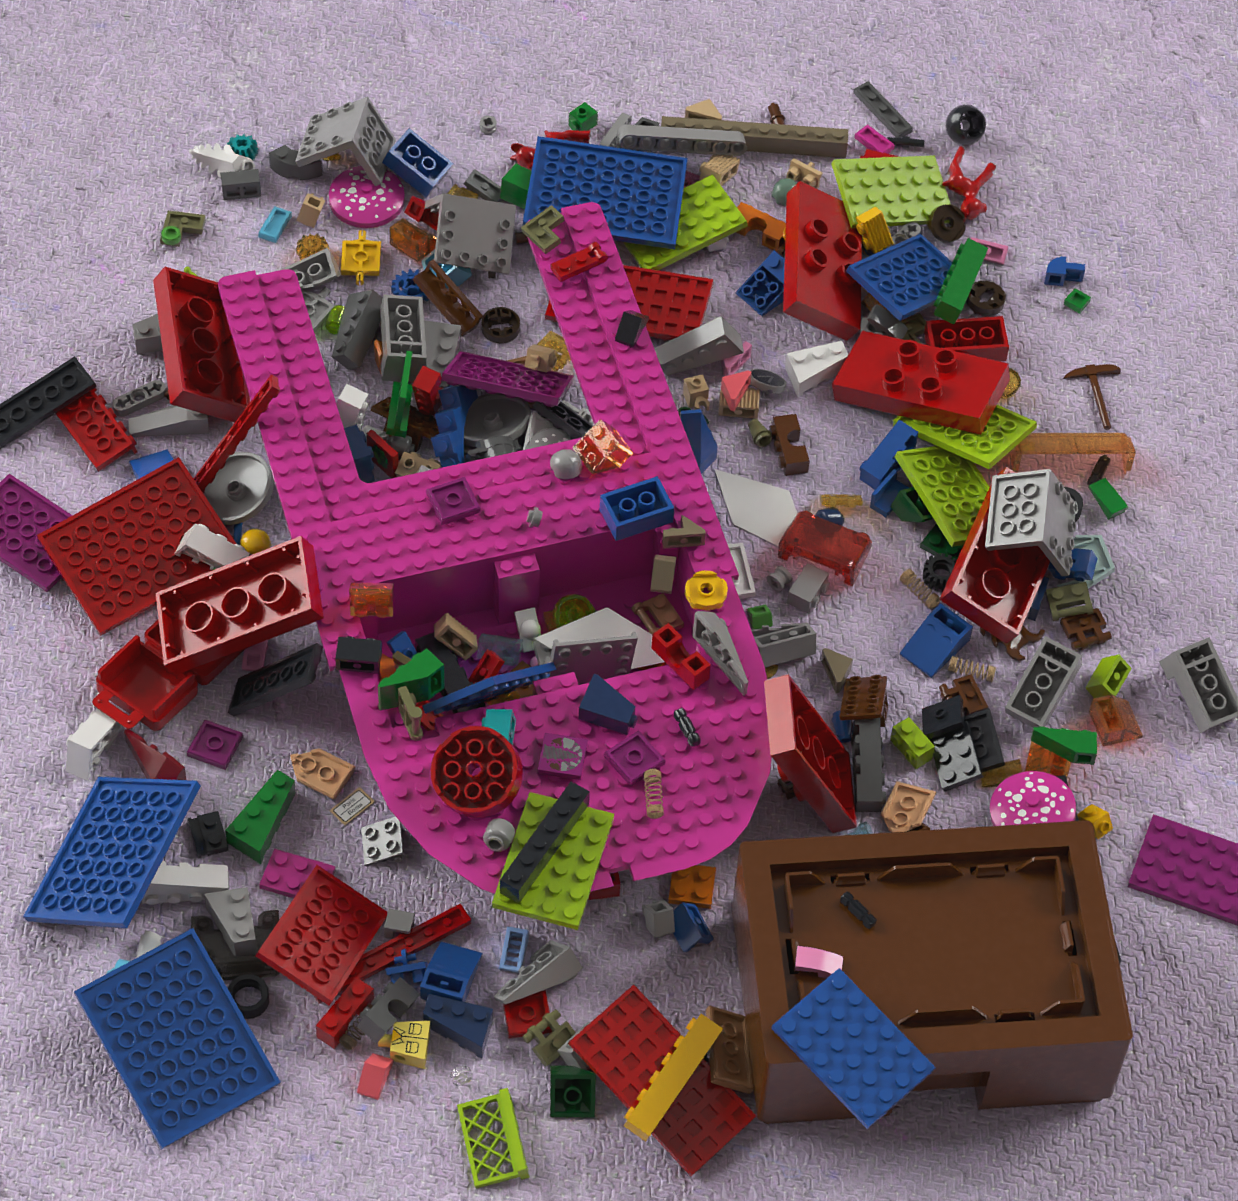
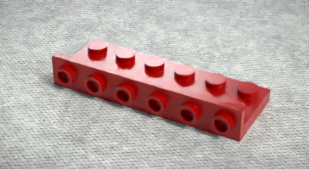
(96, 429)

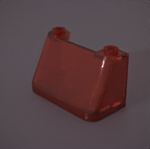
(826, 545)

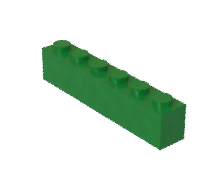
(959, 280)

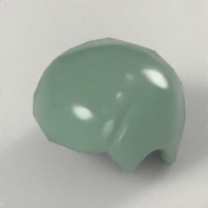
(780, 190)

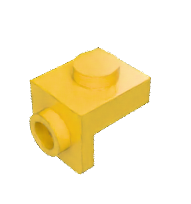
(1099, 818)

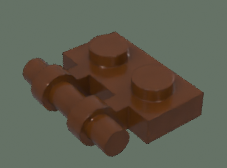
(1083, 624)
(969, 691)

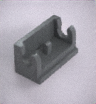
(240, 184)

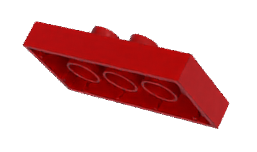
(816, 262)
(198, 346)
(921, 382)
(996, 584)
(239, 605)
(809, 754)

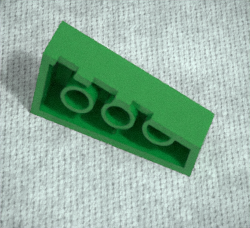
(261, 818)

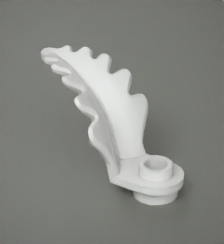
(219, 159)

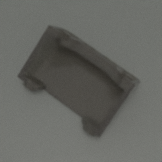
(221, 955)

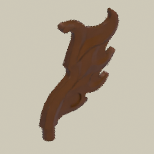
(1014, 646)

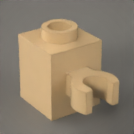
(310, 210)
(540, 358)
(696, 392)

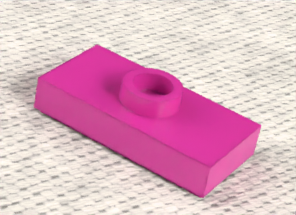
(873, 140)

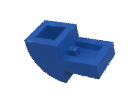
(1060, 271)

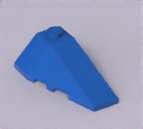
(699, 437)

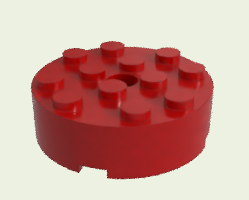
(489, 789)

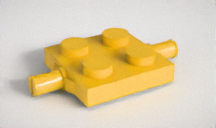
(361, 257)

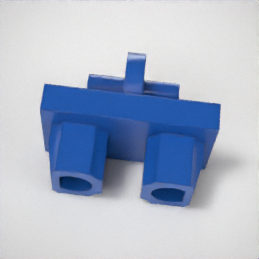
(417, 969)

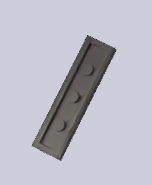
(883, 110)

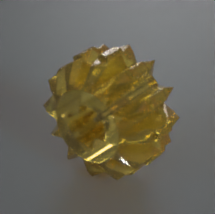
(310, 245)

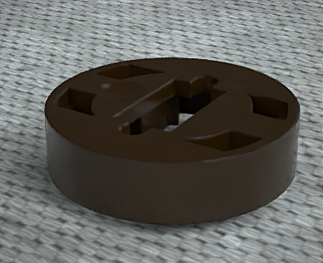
(993, 305)
(498, 316)

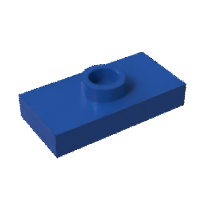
(403, 644)

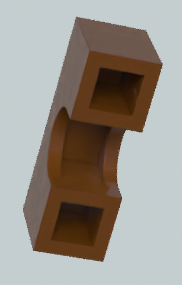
(791, 458)

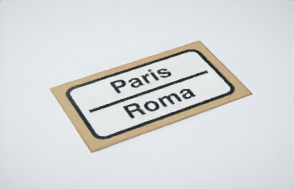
(352, 806)

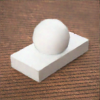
(527, 627)

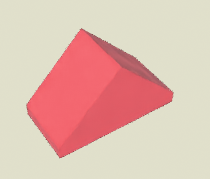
(734, 388)
(374, 1075)

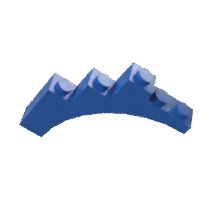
(451, 424)

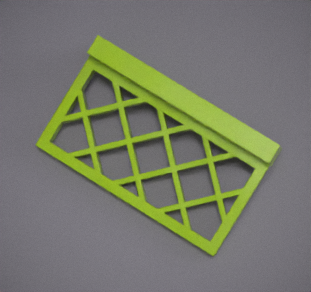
(512, 1134)

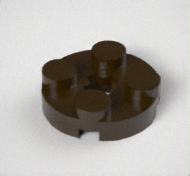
(937, 225)

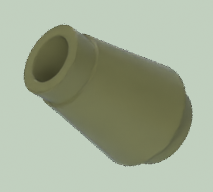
(760, 434)

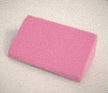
(996, 252)

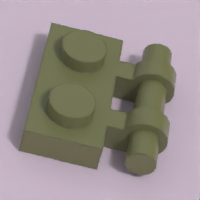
(547, 1046)

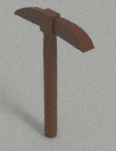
(1091, 372)

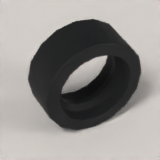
(251, 981)

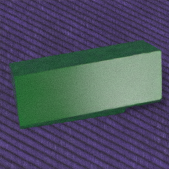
(516, 185)

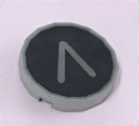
(766, 380)

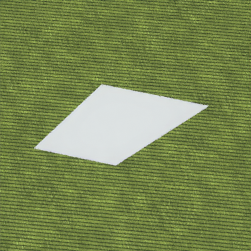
(757, 506)
(605, 624)

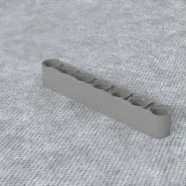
(669, 140)

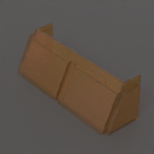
(1075, 444)

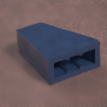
(607, 707)

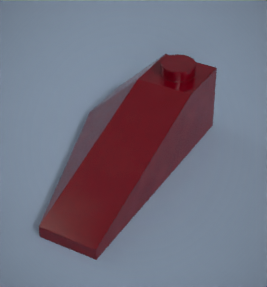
(152, 761)

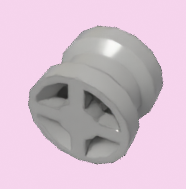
(779, 578)

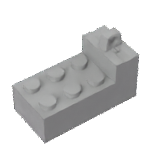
(401, 332)
(1043, 683)
(1202, 684)

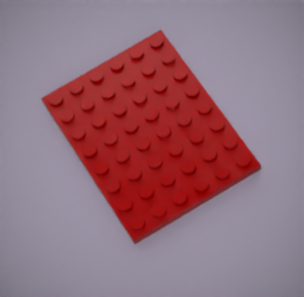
(127, 544)

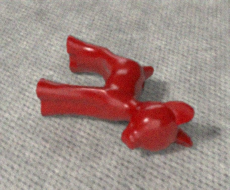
(525, 154)
(965, 187)

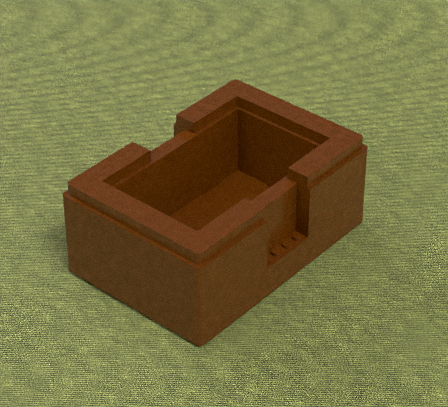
(961, 934)

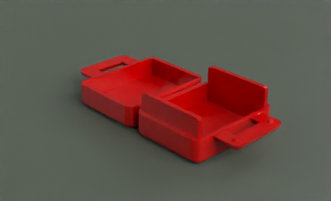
(147, 688)

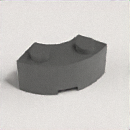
(283, 163)

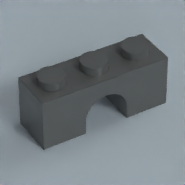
(378, 1019)

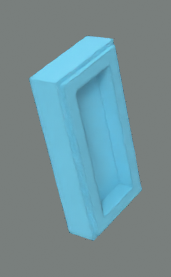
(275, 224)

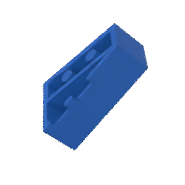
(883, 459)

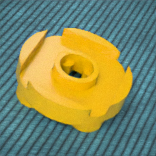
(709, 600)

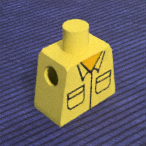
(408, 1043)

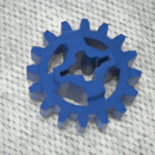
(408, 286)

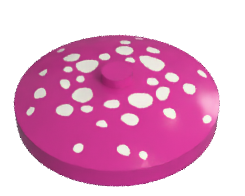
(363, 204)
(1032, 799)

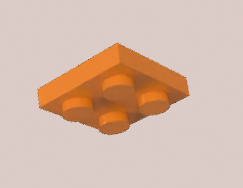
(693, 886)

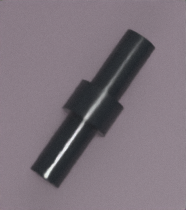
(905, 141)

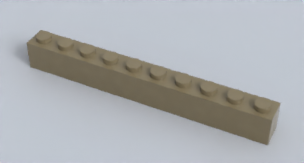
(775, 137)

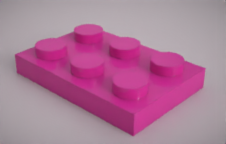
(288, 872)

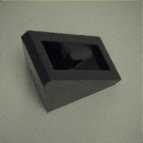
(630, 327)

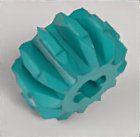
(244, 146)

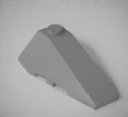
(315, 269)
(169, 421)
(715, 639)

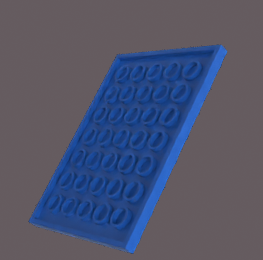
(633, 187)
(112, 852)
(177, 1038)

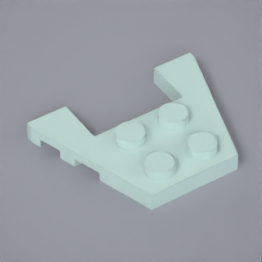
(1104, 564)

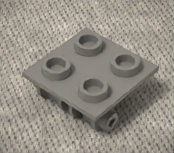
(382, 841)

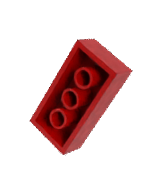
(973, 336)

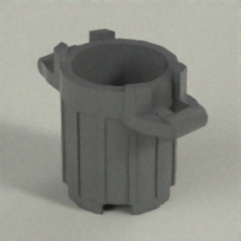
(493, 447)

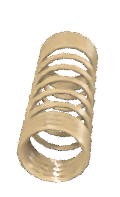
(932, 601)
(991, 669)
(658, 807)

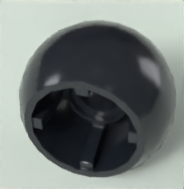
(972, 121)

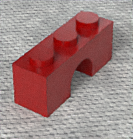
(426, 391)
(669, 646)
(341, 1013)

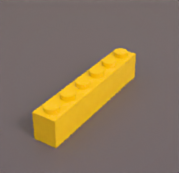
(672, 1078)

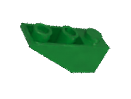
(1071, 745)

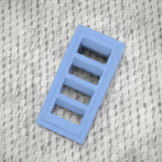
(519, 933)

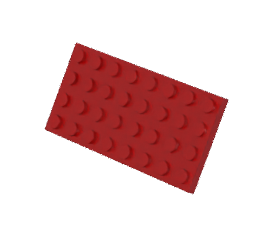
(671, 300)
(625, 1051)

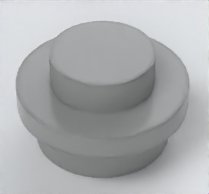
(534, 517)

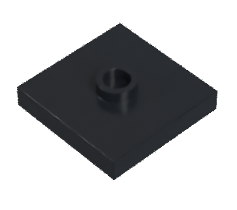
(943, 717)

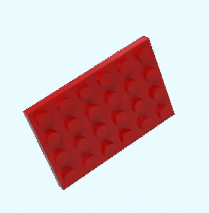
(322, 935)

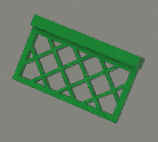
(400, 402)

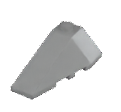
(549, 967)

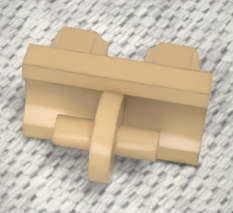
(804, 173)

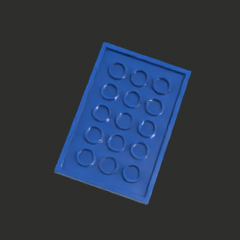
(903, 276)
(489, 689)
(853, 1048)

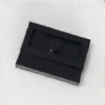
(208, 834)

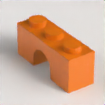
(770, 226)

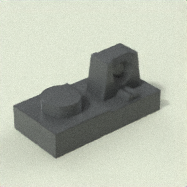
(483, 186)

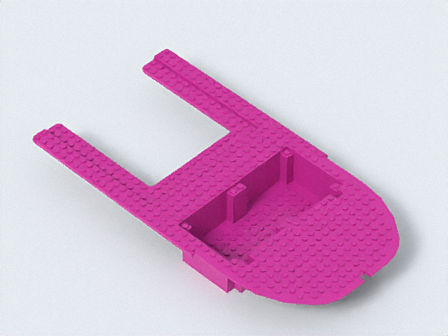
(499, 565)

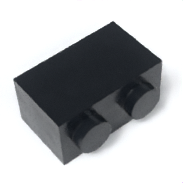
(358, 655)

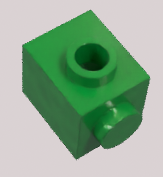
(583, 118)

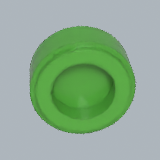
(171, 235)

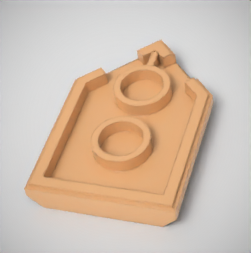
(322, 771)
(906, 807)

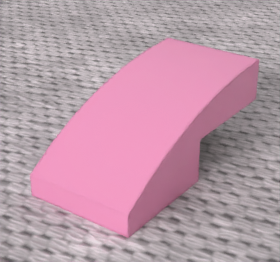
(254, 656)
(818, 961)

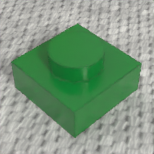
(1077, 300)

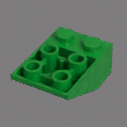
(421, 676)

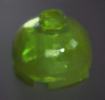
(570, 609)

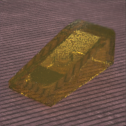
(995, 776)

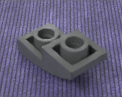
(885, 321)

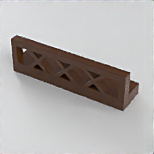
(446, 300)

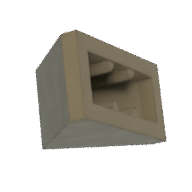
(663, 574)
(837, 667)

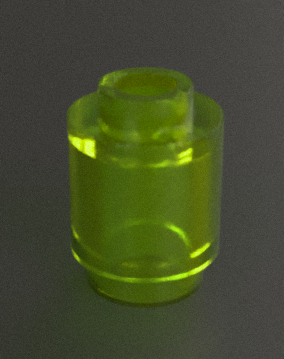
(334, 319)

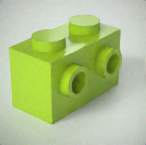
(1108, 676)
(912, 743)

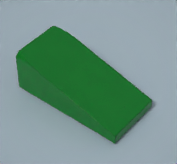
(1108, 498)

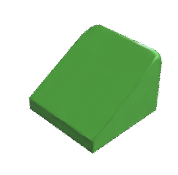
(760, 616)

